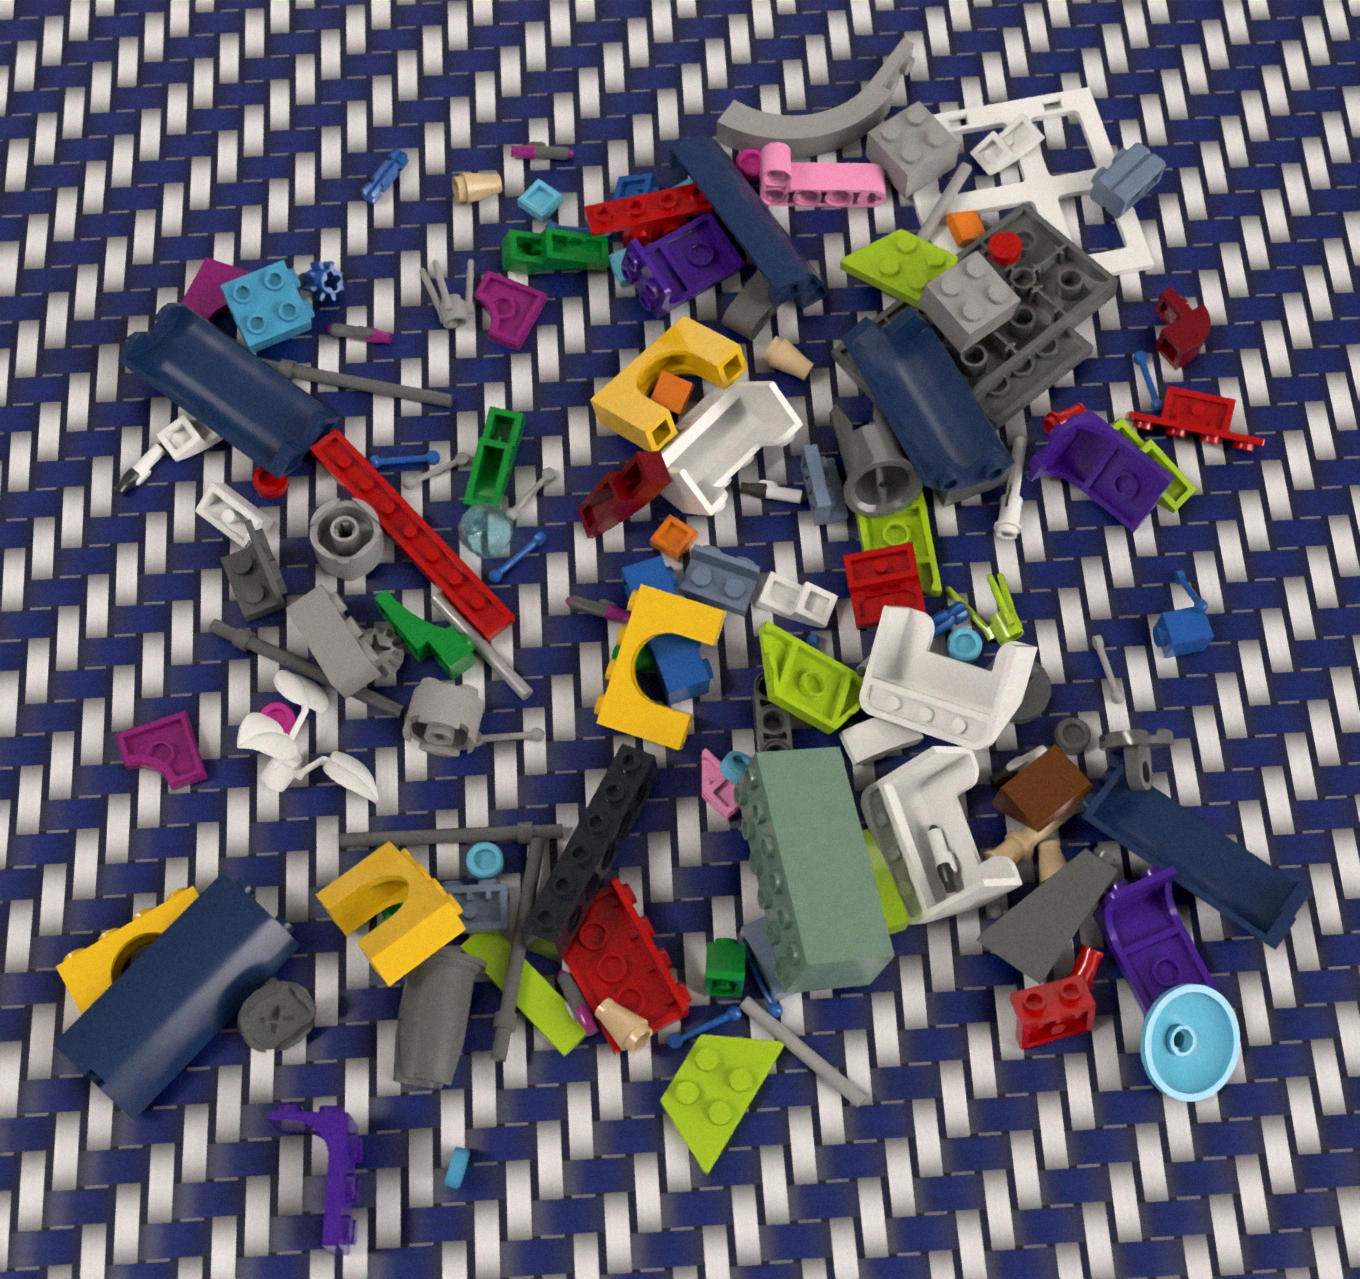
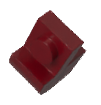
(1184, 331)

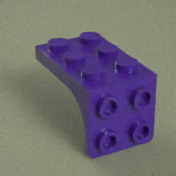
(680, 264)
(1103, 467)
(1149, 937)
(344, 1151)

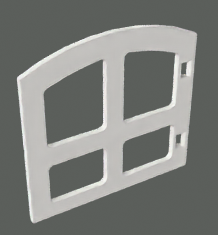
(1039, 187)

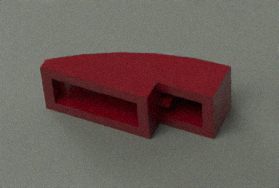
(624, 492)

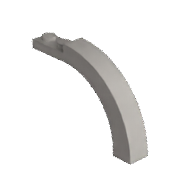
(823, 131)

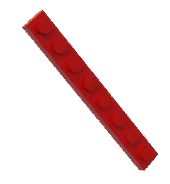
(413, 536)

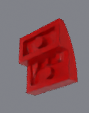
(880, 579)

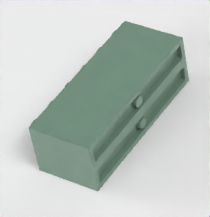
(812, 870)

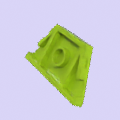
(899, 265)
(901, 528)
(807, 680)
(716, 1090)

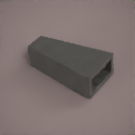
(1046, 920)

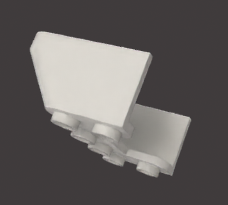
(721, 439)
(937, 692)
(899, 816)

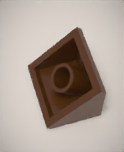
(1042, 790)

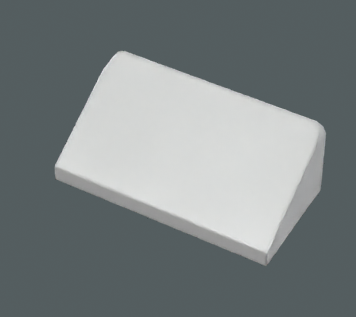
(229, 511)

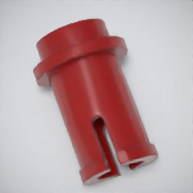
(1053, 418)
(1087, 964)

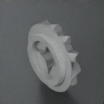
(393, 656)

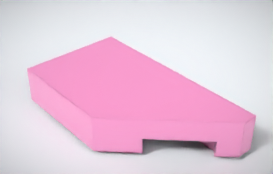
(716, 788)

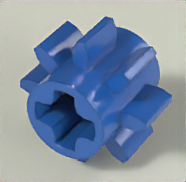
(323, 281)

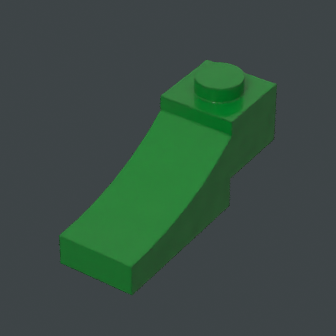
(553, 250)
(423, 639)

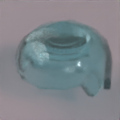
(485, 530)

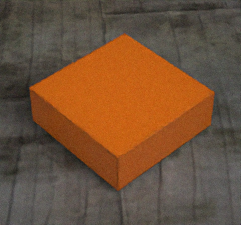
(965, 227)
(672, 392)
(673, 538)

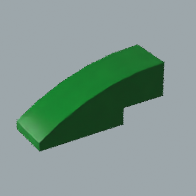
(495, 457)

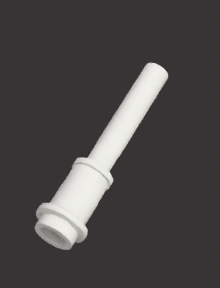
(1008, 523)

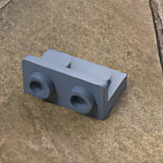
(823, 487)
(720, 579)
(482, 905)

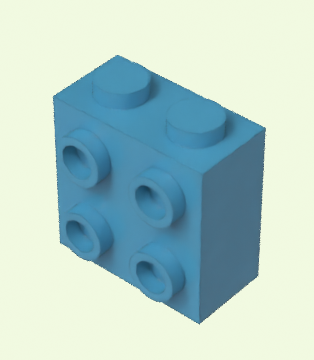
(268, 306)

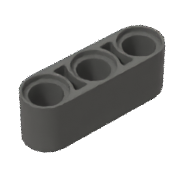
(750, 308)
(767, 711)

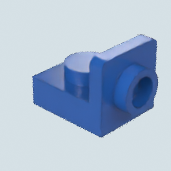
(636, 185)

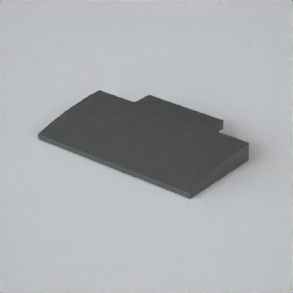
(1038, 344)

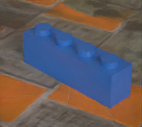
(674, 656)

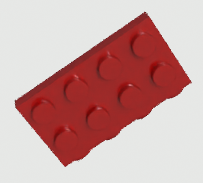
(619, 961)

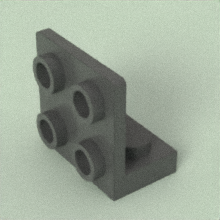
(255, 577)

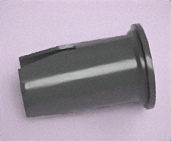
(875, 465)
(434, 1018)

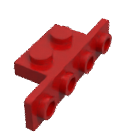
(647, 215)
(1196, 414)

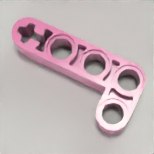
(818, 183)

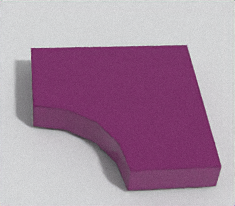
(205, 291)
(510, 307)
(166, 748)

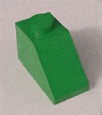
(724, 968)

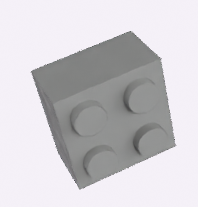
(912, 149)
(968, 301)

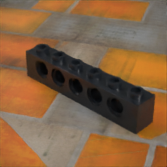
(590, 853)

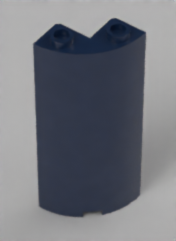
(749, 221)
(228, 388)
(927, 402)
(1203, 857)
(178, 994)

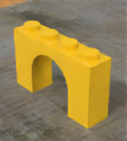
(680, 350)
(625, 704)
(413, 932)
(96, 968)

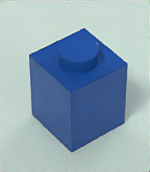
(1182, 632)

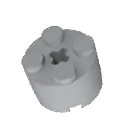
(347, 538)
(443, 717)

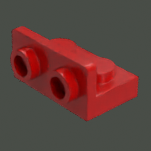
(1053, 1011)

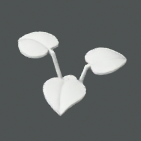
(268, 737)

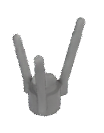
(451, 309)

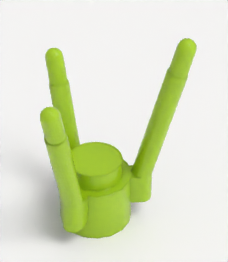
(1004, 624)

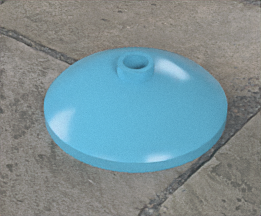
(1203, 1046)

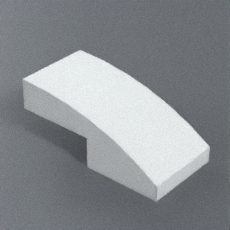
(1010, 145)
(187, 437)
(796, 602)
(876, 738)

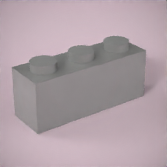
(334, 640)

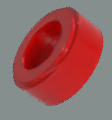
(1004, 248)
(268, 485)

